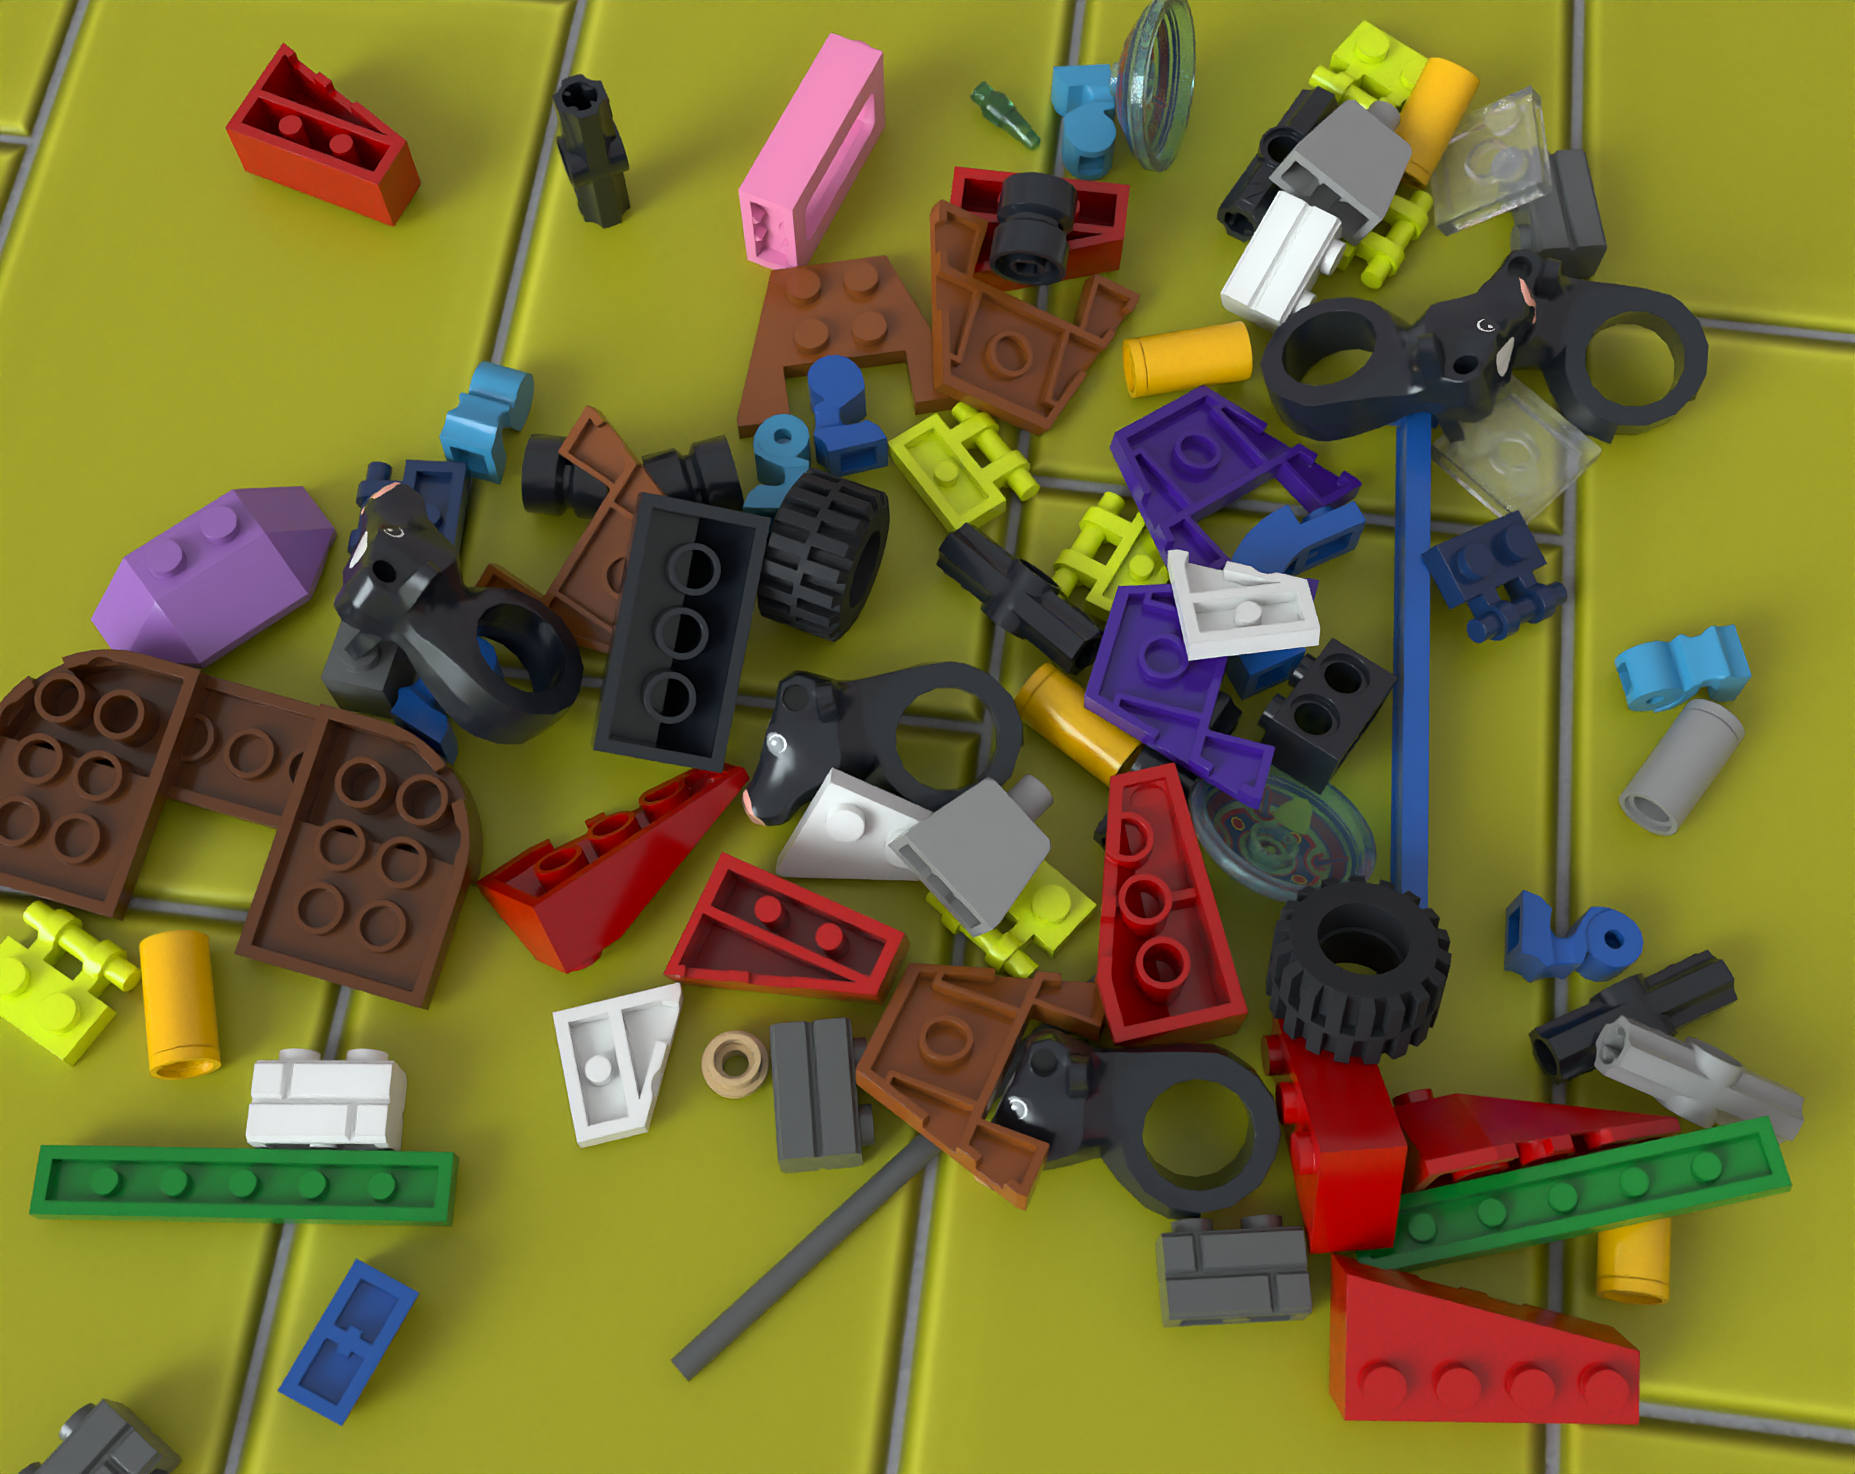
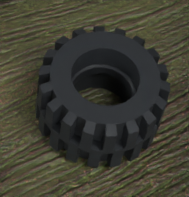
(823, 554)
(1351, 1010)

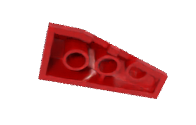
(590, 890)
(1161, 936)
(1483, 1136)

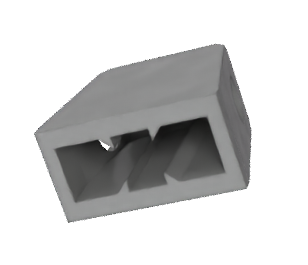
(1349, 166)
(979, 850)

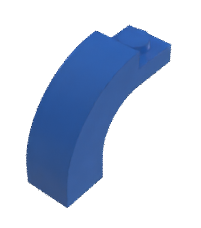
(1289, 548)

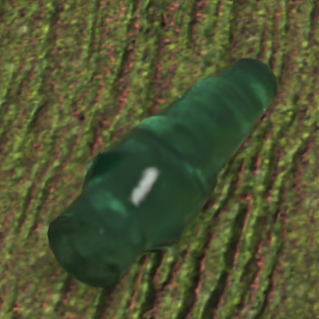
(1003, 114)

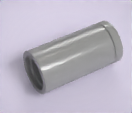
(1681, 767)

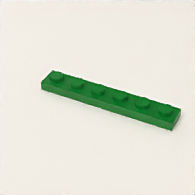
(245, 1185)
(1585, 1195)

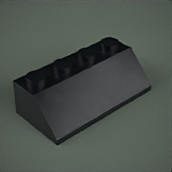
(680, 632)

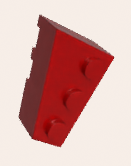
(321, 143)

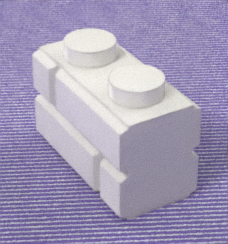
(1283, 262)
(327, 1102)

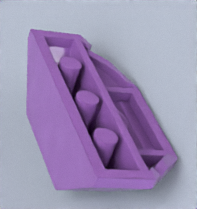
(217, 576)

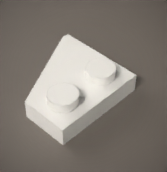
(1240, 609)
(849, 833)
(617, 1060)

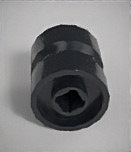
(1034, 220)
(701, 476)
(554, 483)

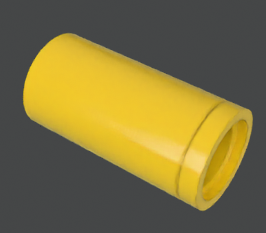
(1433, 116)
(1187, 359)
(1056, 710)
(179, 1005)
(1635, 1263)

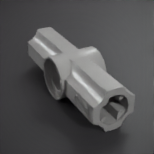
(1695, 1078)

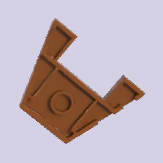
(836, 310)
(1001, 349)
(591, 577)
(948, 1051)

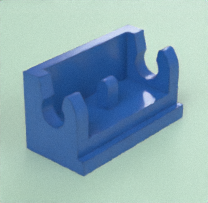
(348, 1342)

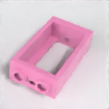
(813, 154)

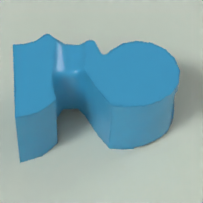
(1088, 110)
(472, 431)
(780, 459)
(1669, 673)

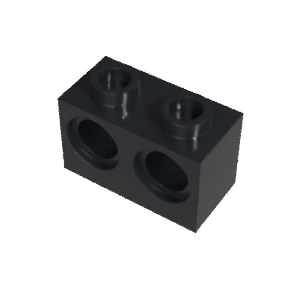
(1324, 714)

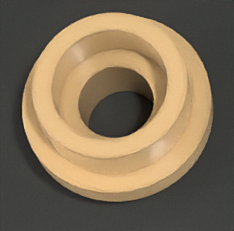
(729, 1045)

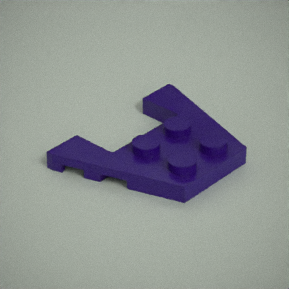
(1205, 456)
(1167, 701)

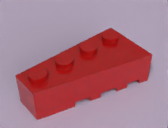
(1461, 1356)

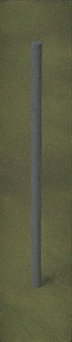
(817, 1244)

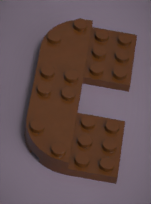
(365, 814)

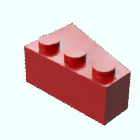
(1096, 232)
(783, 940)
(1339, 1143)

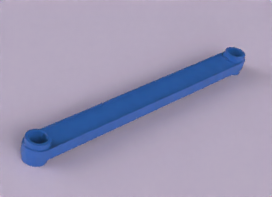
(1411, 657)

